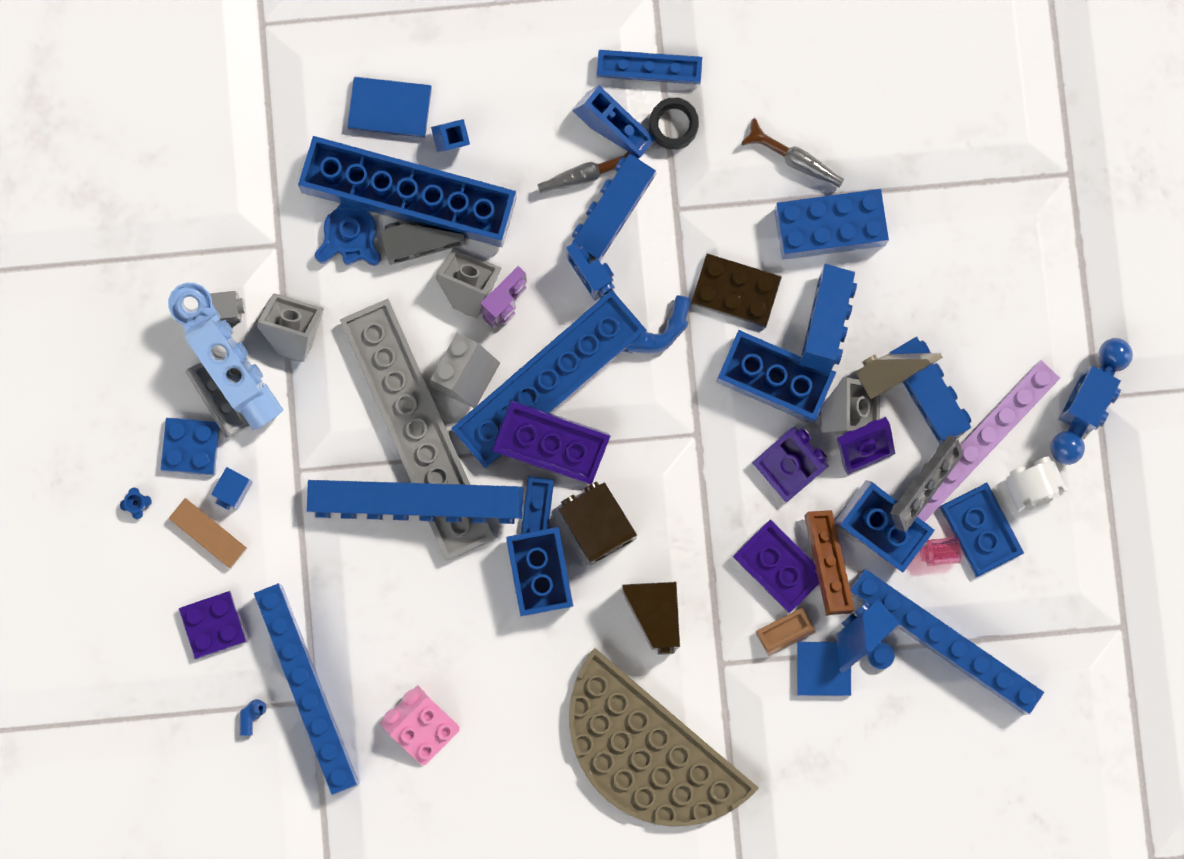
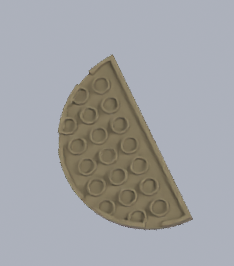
(645, 755)

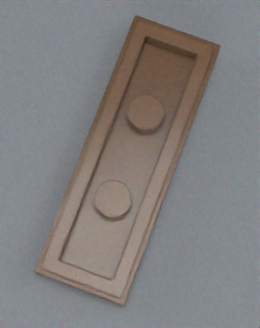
(207, 533)

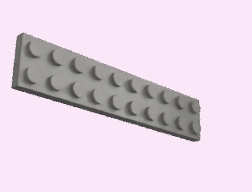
(411, 416)

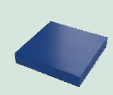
(819, 670)

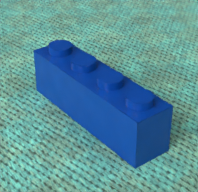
(614, 206)
(828, 318)
(933, 397)

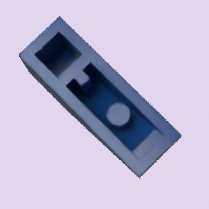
(613, 121)

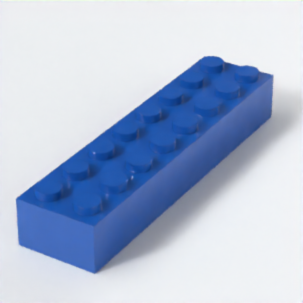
(407, 191)

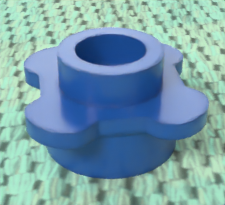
(135, 495)

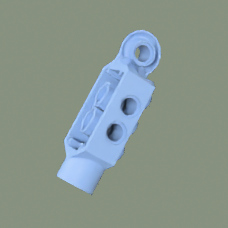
(205, 331)

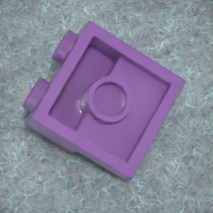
(500, 304)

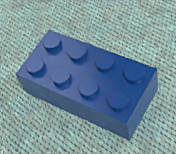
(831, 224)
(774, 377)

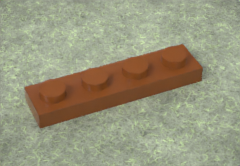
(829, 562)

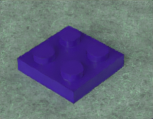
(866, 445)
(212, 625)

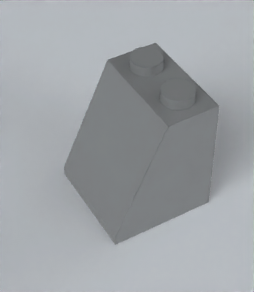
(464, 371)

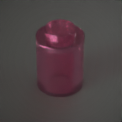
(941, 551)

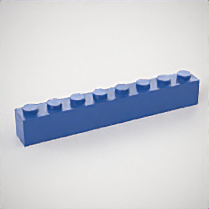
(415, 500)
(949, 644)
(306, 688)

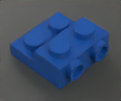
(595, 276)

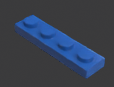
(649, 67)

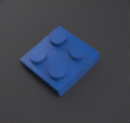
(190, 446)

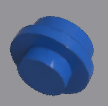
(881, 656)

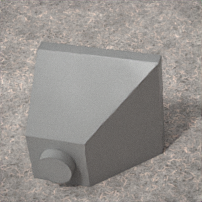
(467, 281)
(290, 326)
(848, 408)

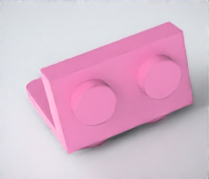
(419, 725)

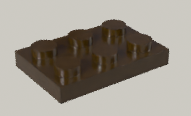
(736, 290)

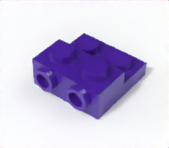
(791, 463)

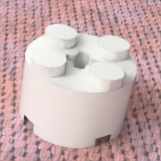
(1035, 485)

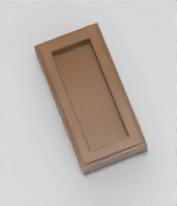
(785, 631)

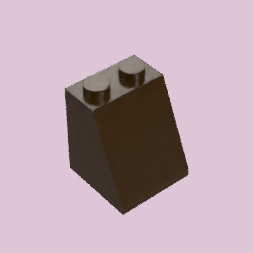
(597, 522)
(656, 613)

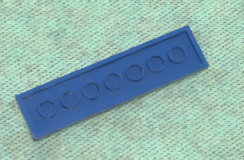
(553, 372)

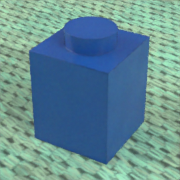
(450, 135)
(231, 489)

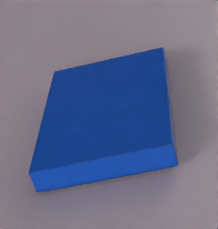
(389, 107)
(981, 529)

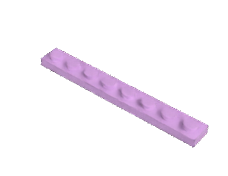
(994, 430)

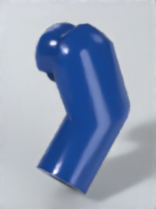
(249, 714)

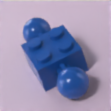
(1090, 399)

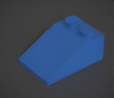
(871, 523)

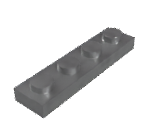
(926, 483)

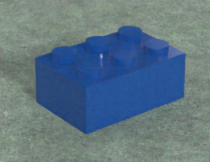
(539, 571)

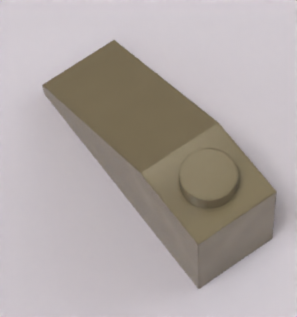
(892, 369)

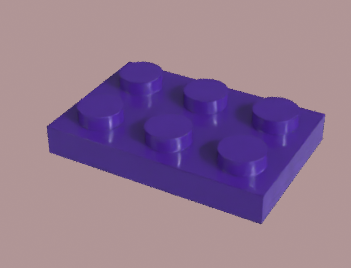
(778, 566)

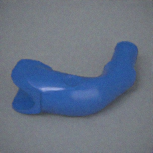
(655, 343)

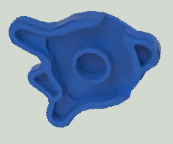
(351, 234)

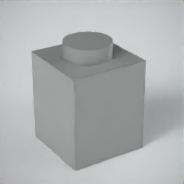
(228, 305)

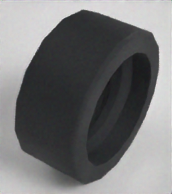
(674, 143)

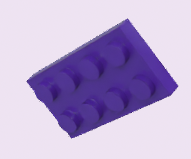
(551, 442)

